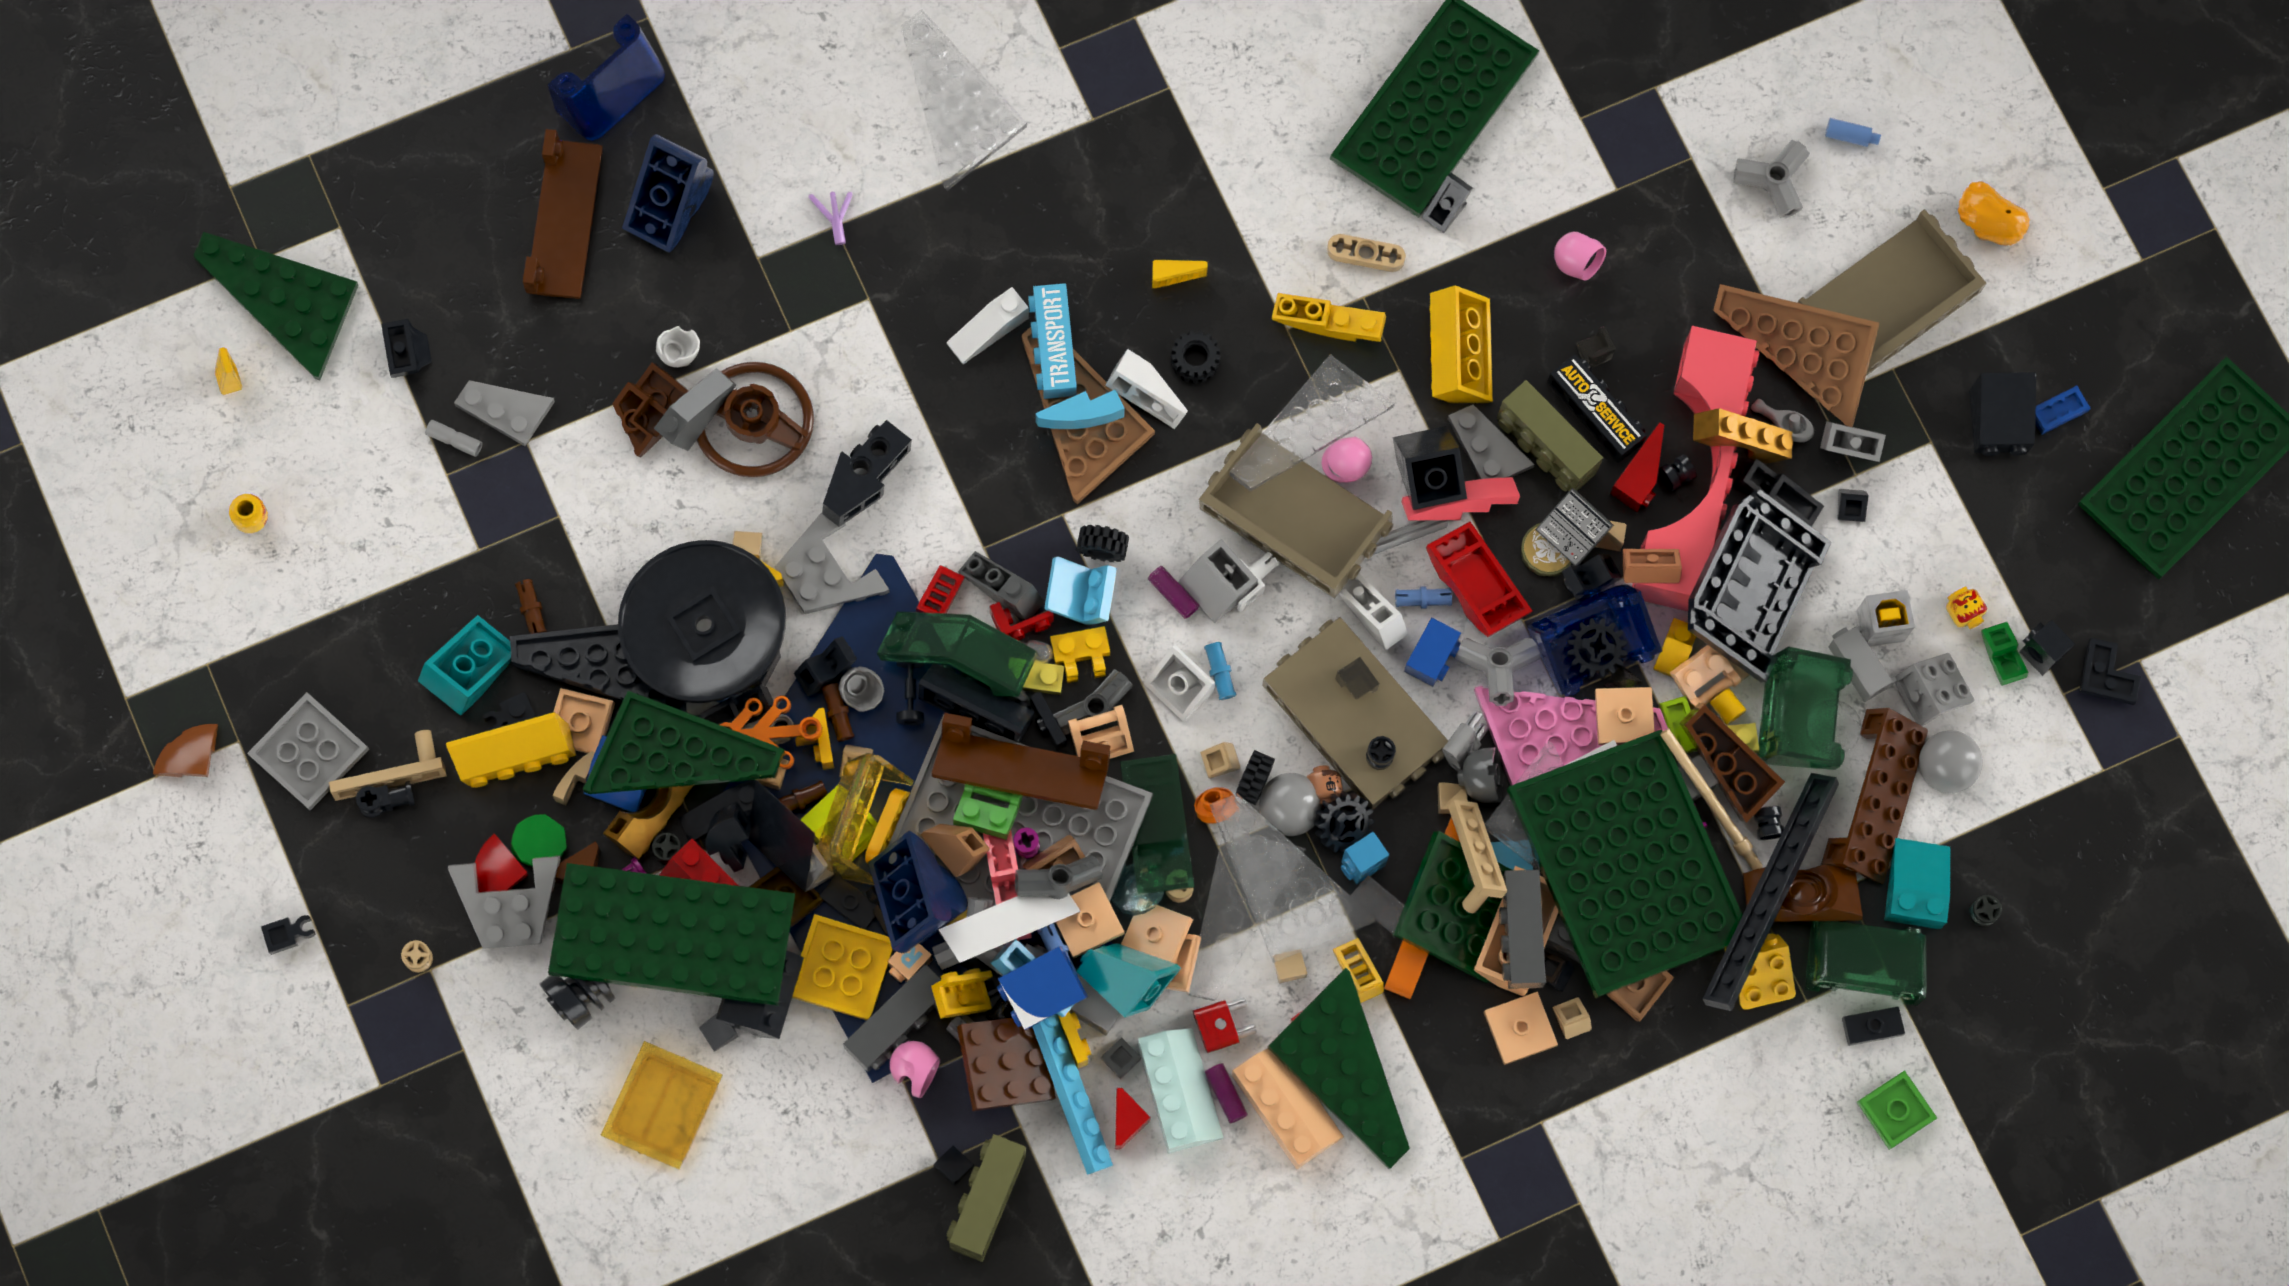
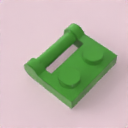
(985, 816)

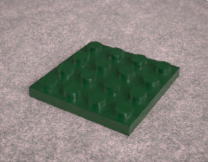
(1434, 909)

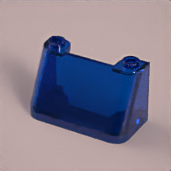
(613, 87)
(1616, 605)

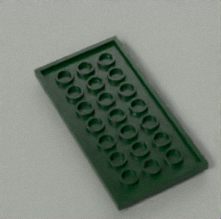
(1434, 105)
(2190, 468)
(671, 934)

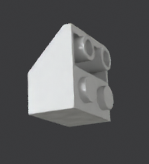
(1218, 581)

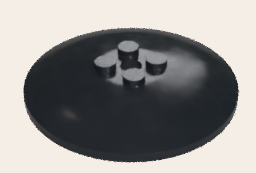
(695, 584)

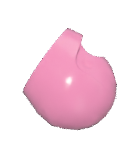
(1575, 251)
(1348, 459)
(916, 1062)

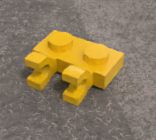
(1081, 646)

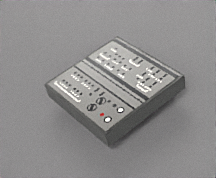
(1574, 527)

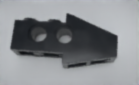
(853, 493)

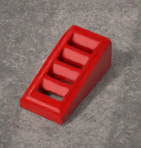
(922, 606)

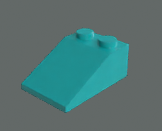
(467, 665)
(1919, 884)

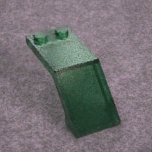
(962, 643)
(1161, 844)

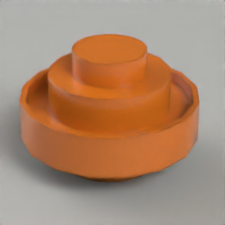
(1203, 802)

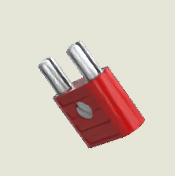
(1217, 1025)

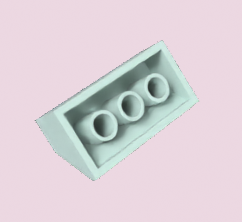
(1179, 1089)

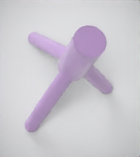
(836, 219)

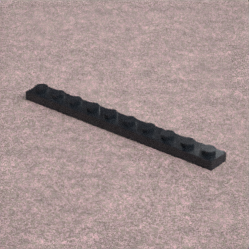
(1770, 892)

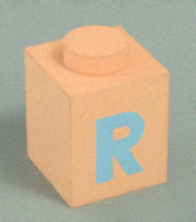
(907, 964)

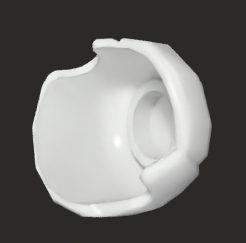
(677, 347)

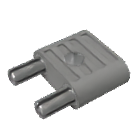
(1464, 741)

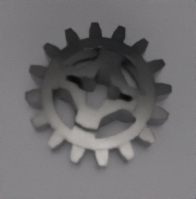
(1585, 647)
(1332, 826)

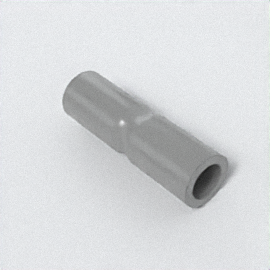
(456, 439)

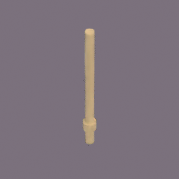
(1741, 844)

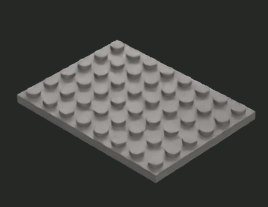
(1100, 832)

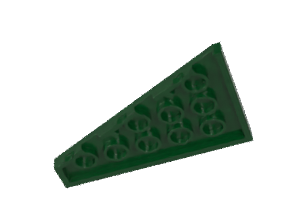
(289, 299)
(670, 748)
(1338, 1062)

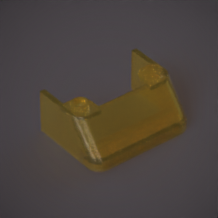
(850, 811)

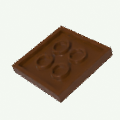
(1003, 1065)

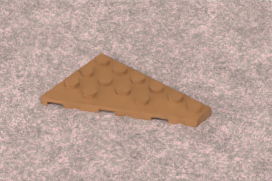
(1813, 345)
(1096, 451)

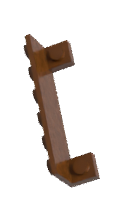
(563, 218)
(1019, 767)
(1882, 796)

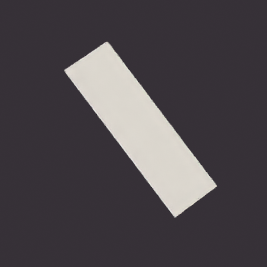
(1005, 923)

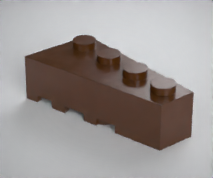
(1738, 769)

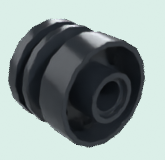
(572, 996)

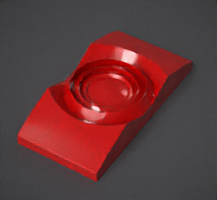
(1477, 580)

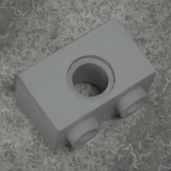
(1852, 441)

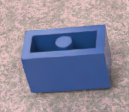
(1433, 652)

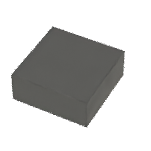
(1121, 1058)

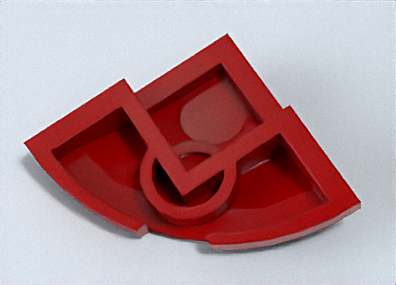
(497, 867)

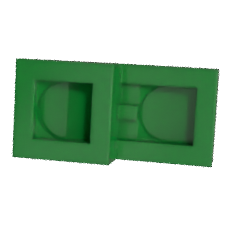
(2003, 653)

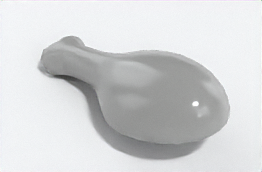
(1798, 424)

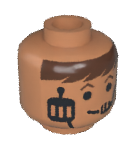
(1326, 783)

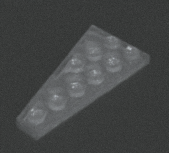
(1319, 414)
(1225, 929)

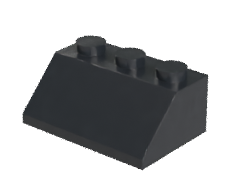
(760, 1018)

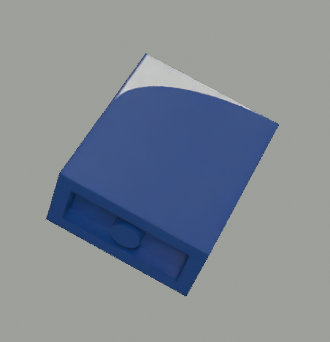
(1041, 988)

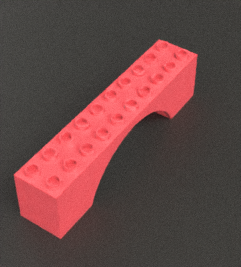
(1710, 376)

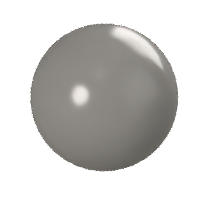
(1950, 761)
(1290, 804)

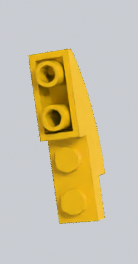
(1327, 319)

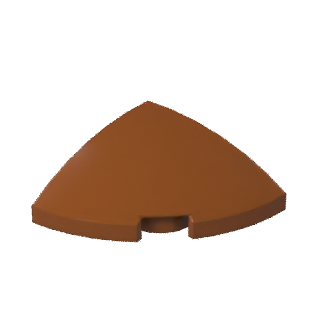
(188, 753)

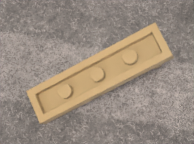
(426, 769)
(1478, 854)

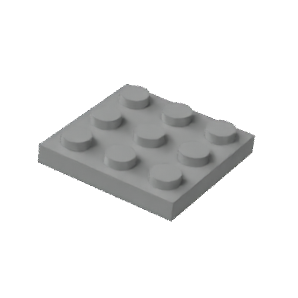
(308, 751)

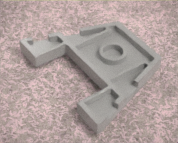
(817, 578)
(507, 916)

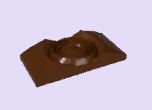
(1815, 895)

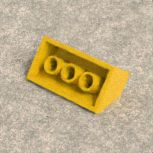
(1460, 346)
(512, 749)

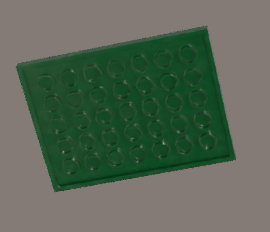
(1627, 862)

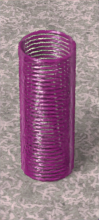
(1173, 591)
(1227, 1093)

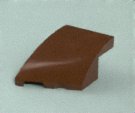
(644, 405)

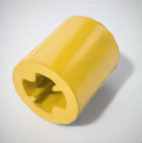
(1728, 706)

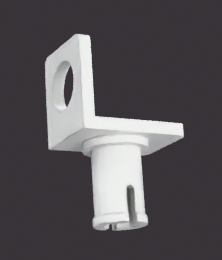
(1259, 570)

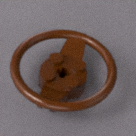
(768, 423)

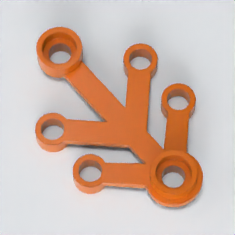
(763, 731)

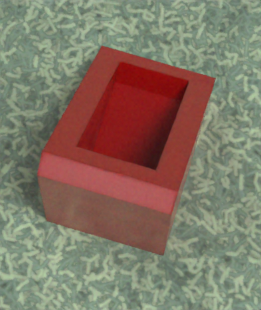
(1129, 1118)

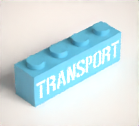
(1054, 341)

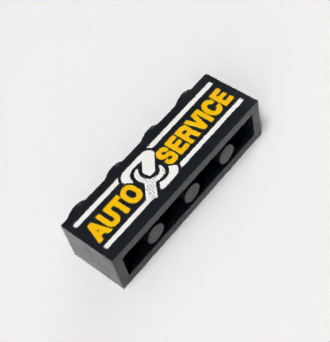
(1597, 408)

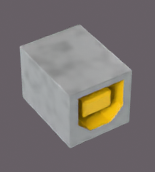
(1886, 618)

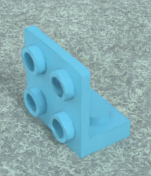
(1080, 591)

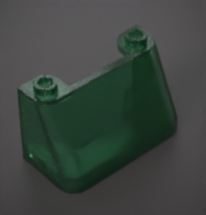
(1803, 710)
(1868, 960)

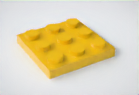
(842, 967)

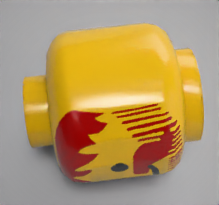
(248, 513)
(1966, 608)

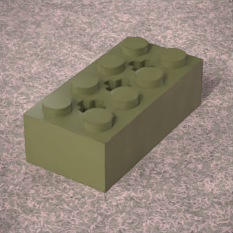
(1548, 437)
(987, 1197)

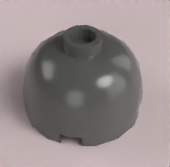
(1482, 776)

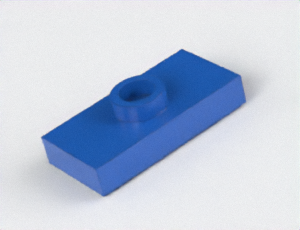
(2060, 410)

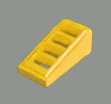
(1176, 271)
(227, 373)
(1366, 986)

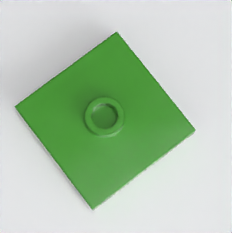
(1897, 1110)

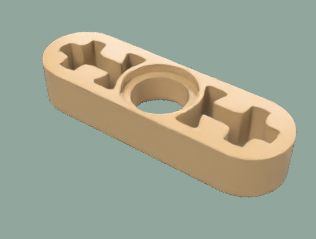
(1383, 264)

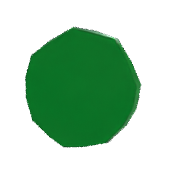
(537, 838)

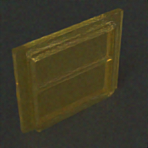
(662, 1105)

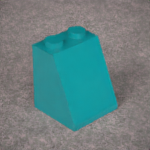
(1127, 977)

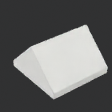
(1180, 683)

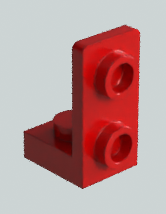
(1003, 620)

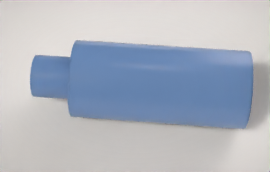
(1851, 132)

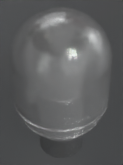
(1043, 649)

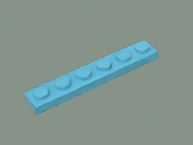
(1072, 1095)

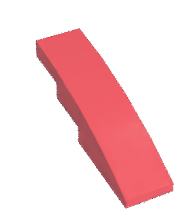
(1480, 496)
(1002, 868)

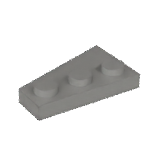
(504, 409)
(1486, 446)

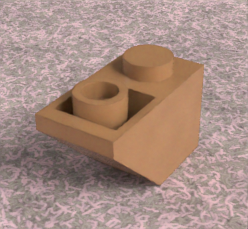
(956, 846)

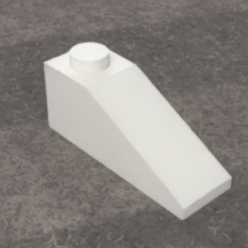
(989, 325)
(1144, 387)
(1374, 611)

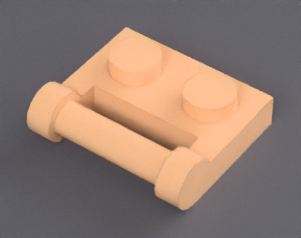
(1701, 669)
(1116, 737)

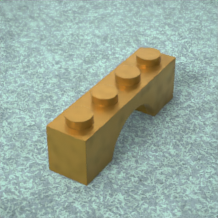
(1730, 429)
(637, 830)

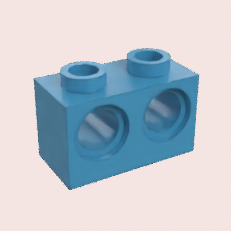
(1364, 858)

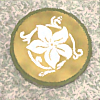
(1542, 556)

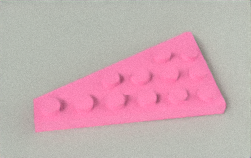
(1534, 718)

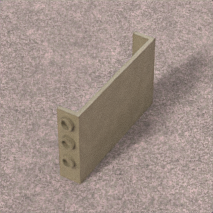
(1903, 286)
(1298, 519)
(1345, 725)

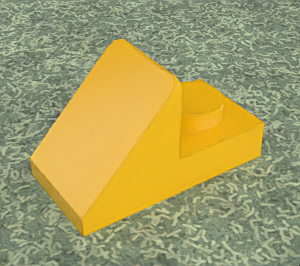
(1675, 647)
(823, 750)

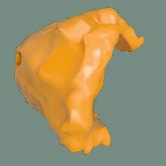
(1992, 215)

